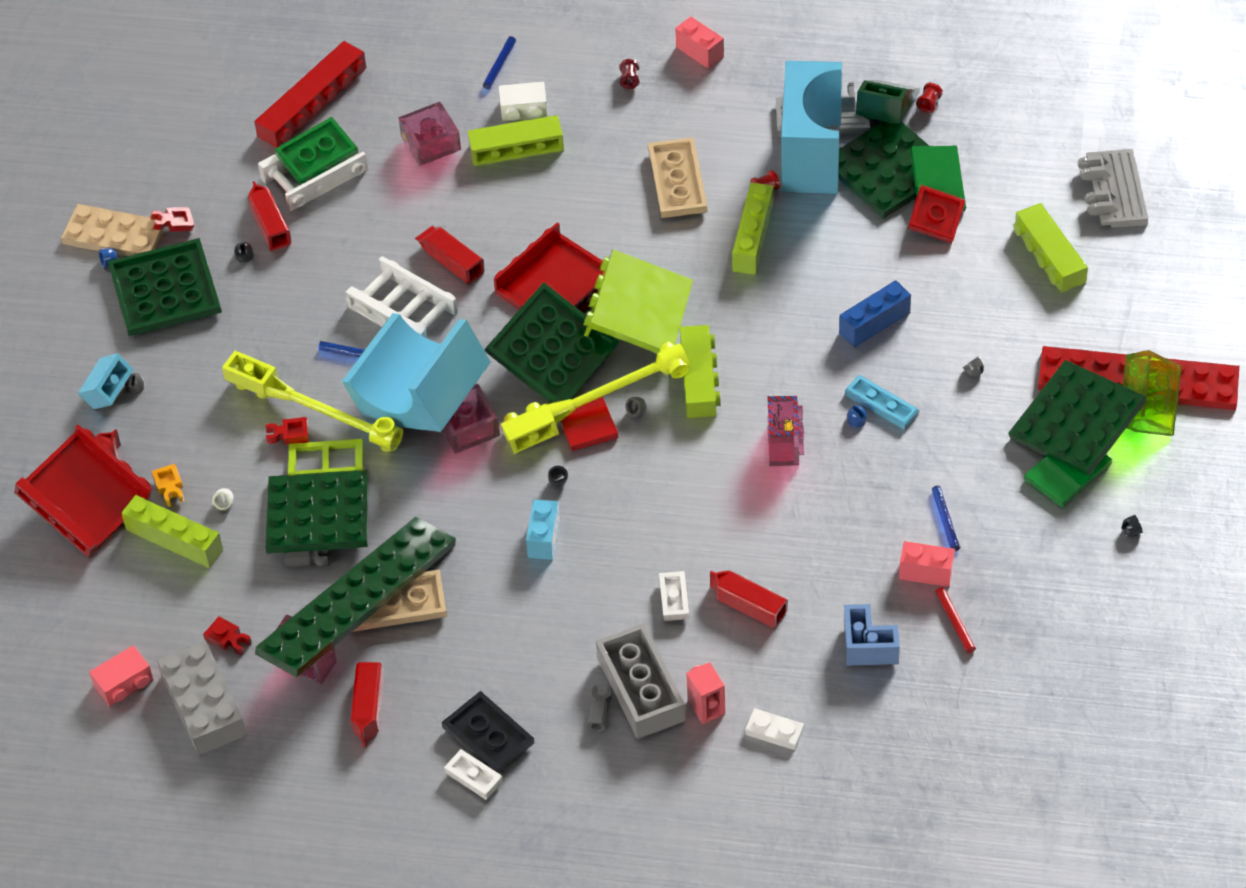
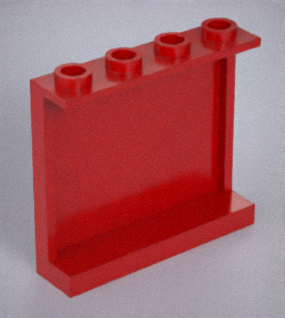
(556, 262)
(82, 490)

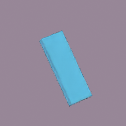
(881, 402)

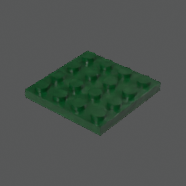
(880, 167)
(164, 287)
(548, 346)
(1077, 417)
(317, 511)

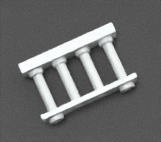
(296, 197)
(379, 310)

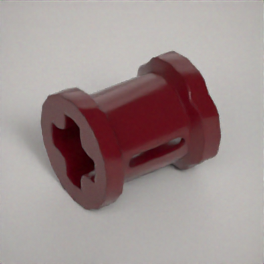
(629, 74)

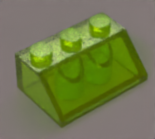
(1159, 383)

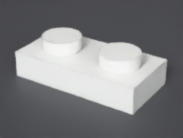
(674, 596)
(774, 729)
(473, 774)

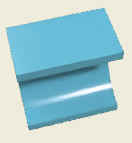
(809, 104)
(414, 377)

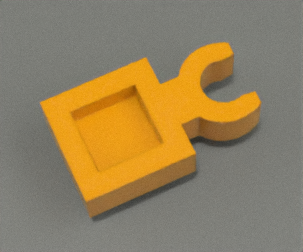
(168, 483)

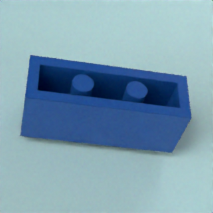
(874, 313)

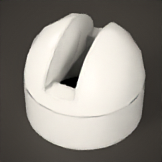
(218, 499)

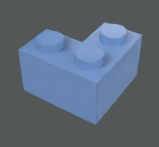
(868, 643)

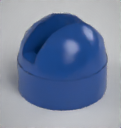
(106, 255)
(854, 418)

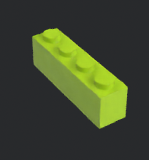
(515, 140)
(752, 228)
(1050, 247)
(700, 379)
(172, 531)

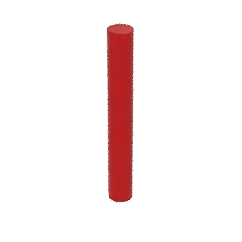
(955, 620)

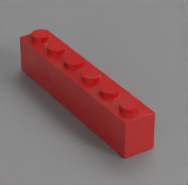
(310, 94)

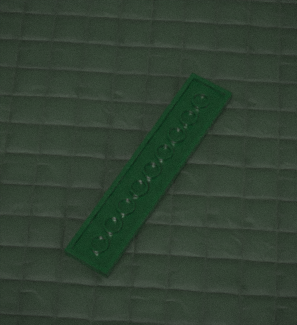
(355, 597)

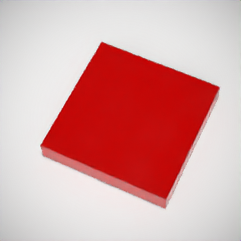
(936, 214)
(589, 425)

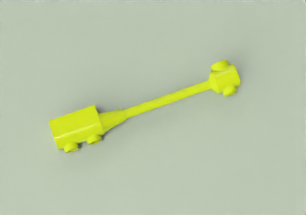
(263, 381)
(540, 421)

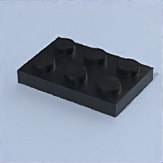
(488, 732)

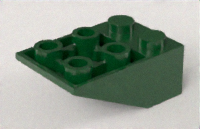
(884, 100)

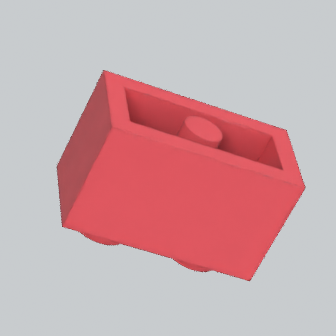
(699, 42)
(926, 564)
(121, 675)
(705, 692)

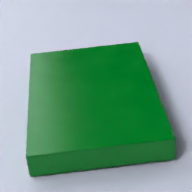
(316, 150)
(938, 169)
(1060, 481)

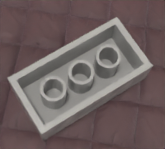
(640, 681)
(201, 697)

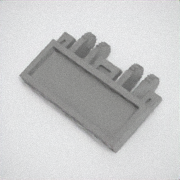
(850, 121)
(1115, 186)

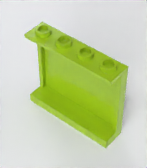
(638, 302)

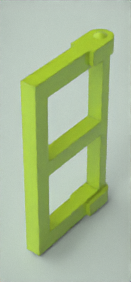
(325, 446)

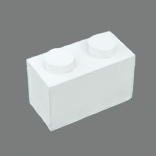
(523, 101)

